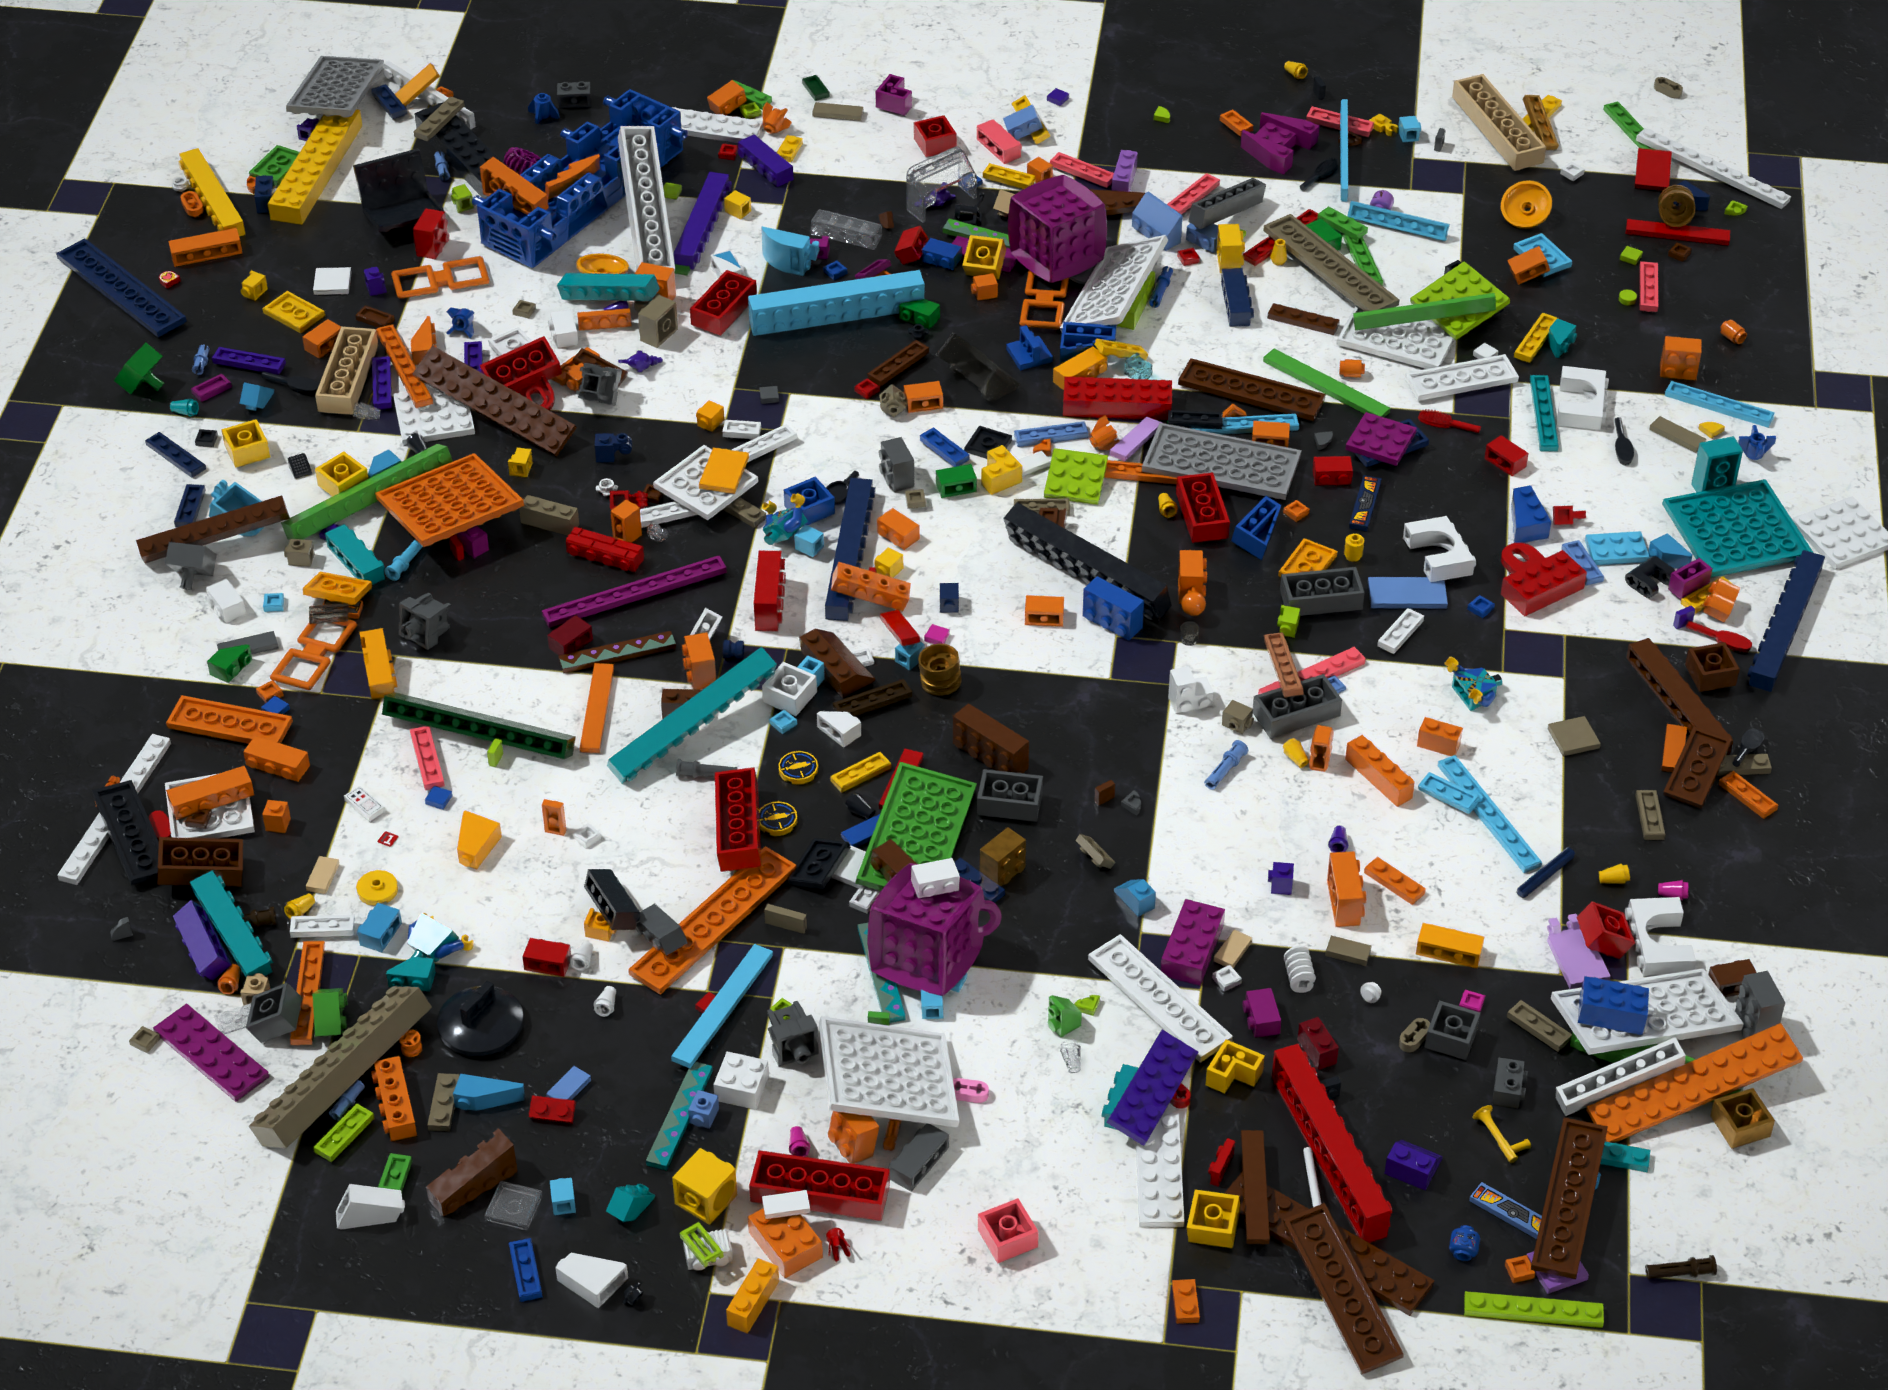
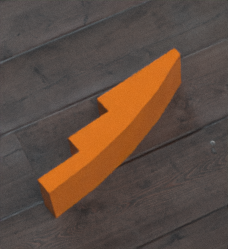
(573, 174)

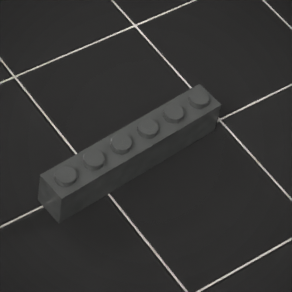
(1227, 203)

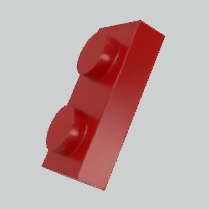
(552, 1109)
(1224, 1157)

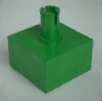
(140, 369)

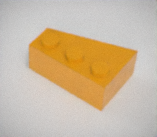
(377, 663)

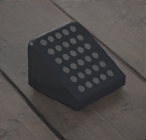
(299, 465)

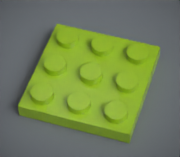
(1076, 476)

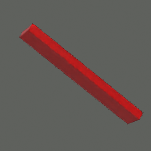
(1684, 233)
(1264, 248)

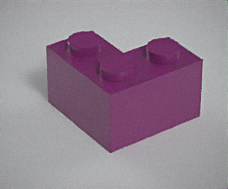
(893, 96)

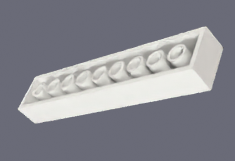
(645, 196)

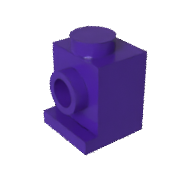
(306, 128)
(374, 281)

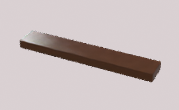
(1255, 1187)

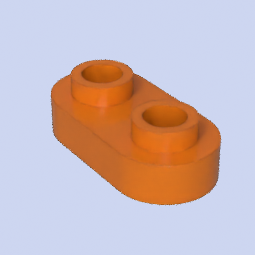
(192, 203)

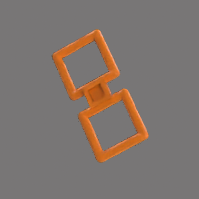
(440, 278)
(1044, 299)
(314, 652)

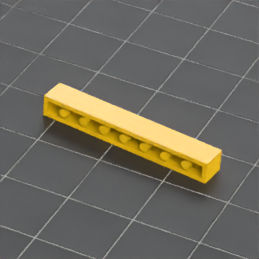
(210, 191)

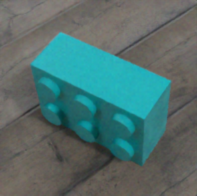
(1717, 464)

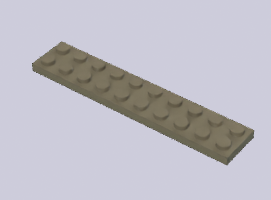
(1331, 264)

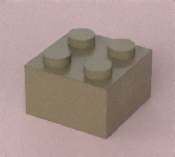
(658, 321)

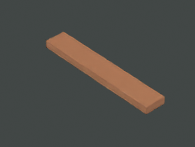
(1283, 664)

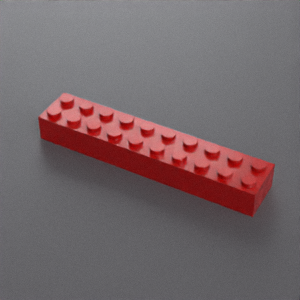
(1331, 1144)

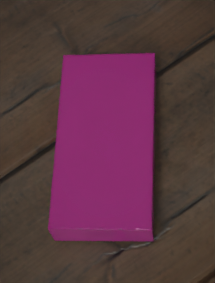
(873, 269)
(211, 387)

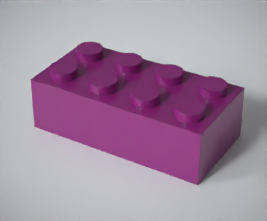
(1192, 942)

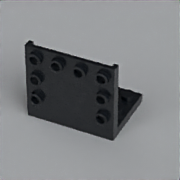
(394, 190)

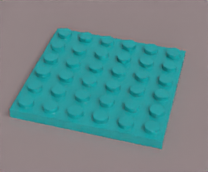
(1736, 527)

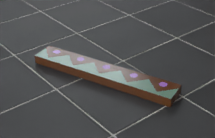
(617, 651)

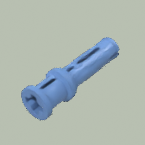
(1230, 759)

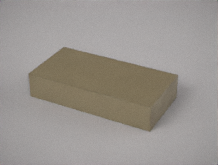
(785, 918)
(1348, 950)

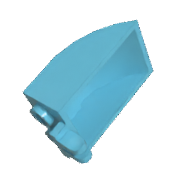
(788, 250)
(232, 498)

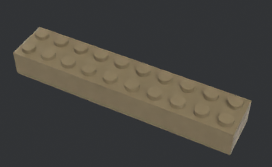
(339, 1067)

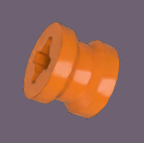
(414, 1039)

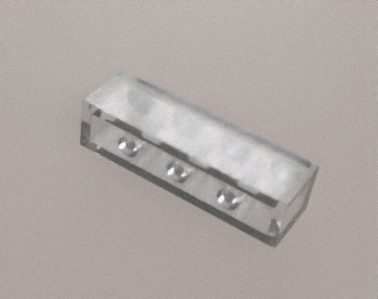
(846, 229)

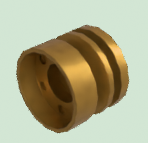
(1676, 215)
(940, 669)

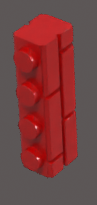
(604, 549)

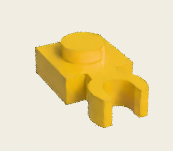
(1382, 123)

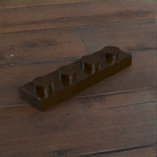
(874, 698)

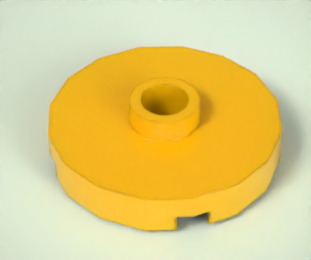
(377, 887)

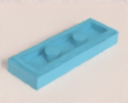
(1449, 793)

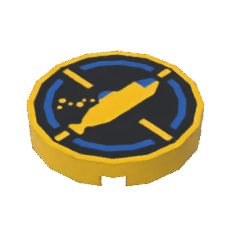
(798, 767)
(777, 818)

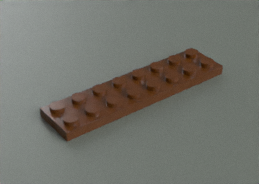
(1251, 389)
(1569, 1198)
(1343, 1289)

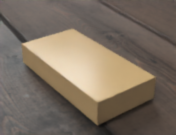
(322, 875)
(1233, 949)

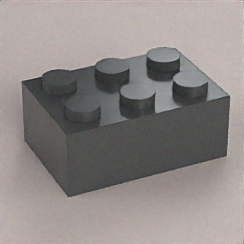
(1010, 795)
(1759, 1003)

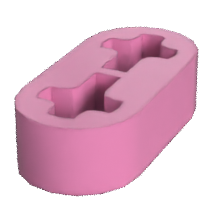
(969, 1089)

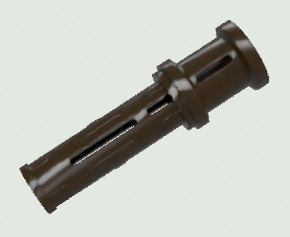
(259, 918)
(1691, 1267)

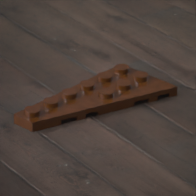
(1118, 201)

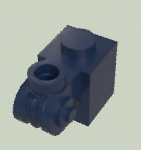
(607, 445)

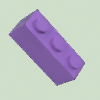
(1125, 171)

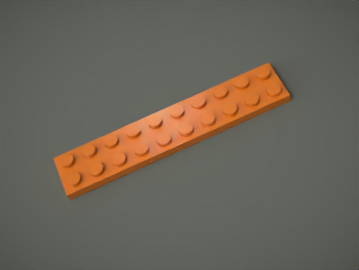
(714, 920)
(1695, 1083)

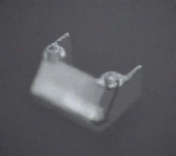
(936, 174)

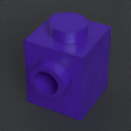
(1281, 878)

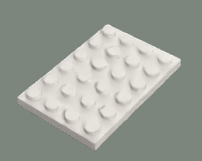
(1412, 343)

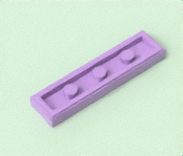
(1135, 439)

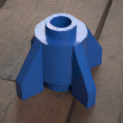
(543, 108)
(461, 320)
(1756, 444)

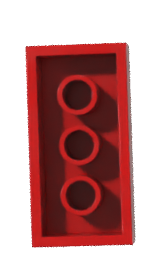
(722, 302)
(1202, 507)
(769, 590)

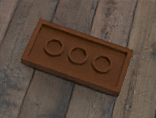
(1697, 767)

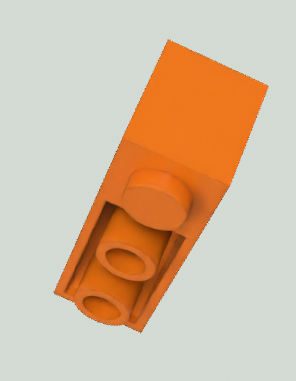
(423, 340)

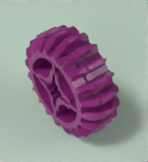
(520, 159)

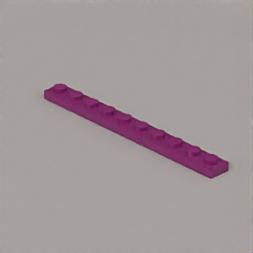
(634, 591)

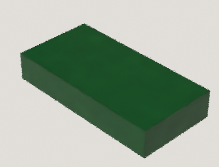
(815, 87)

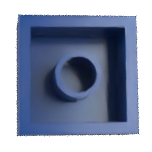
(818, 500)

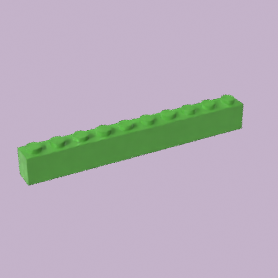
(363, 493)

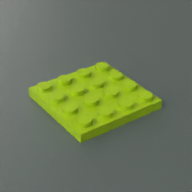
(1459, 283)

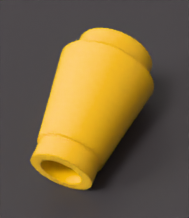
(1296, 69)
(1279, 252)
(1167, 506)
(1295, 752)
(1617, 874)
(299, 906)

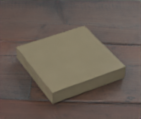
(1573, 736)

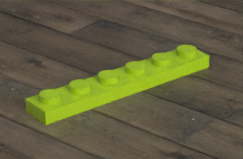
(1533, 1309)

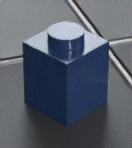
(949, 597)

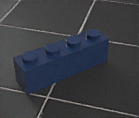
(1236, 297)

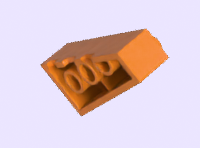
(524, 194)

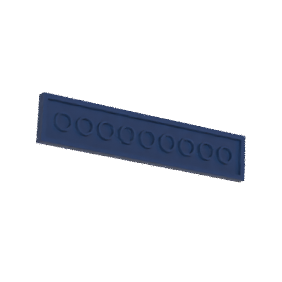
(121, 287)

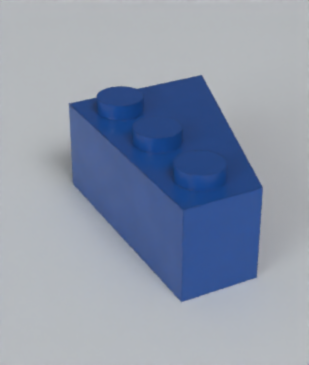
(1082, 336)
(1528, 516)
(1256, 527)

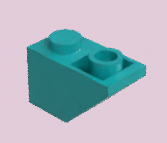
(1561, 336)
(413, 973)
(629, 1201)

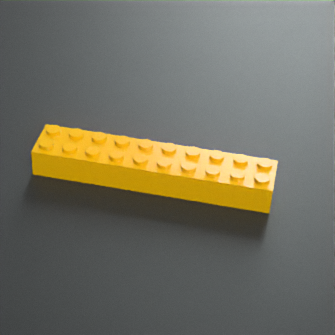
(313, 168)

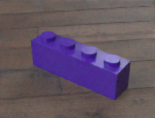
(765, 160)
(201, 940)

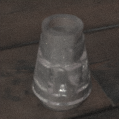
(365, 411)
(1071, 1054)

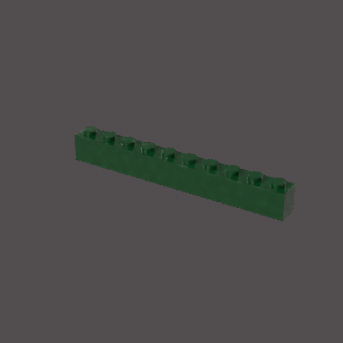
(478, 725)

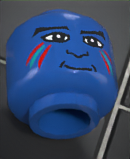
(1464, 1243)

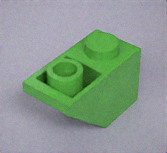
(1063, 1015)

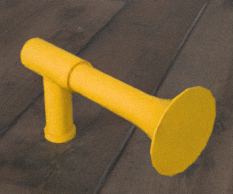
(1484, 1115)

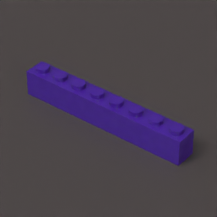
(702, 220)

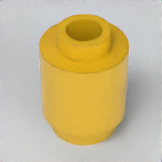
(1354, 547)

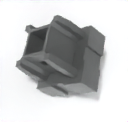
(599, 383)
(421, 620)
(793, 1038)

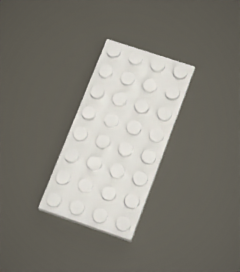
(1116, 282)
(1678, 1007)

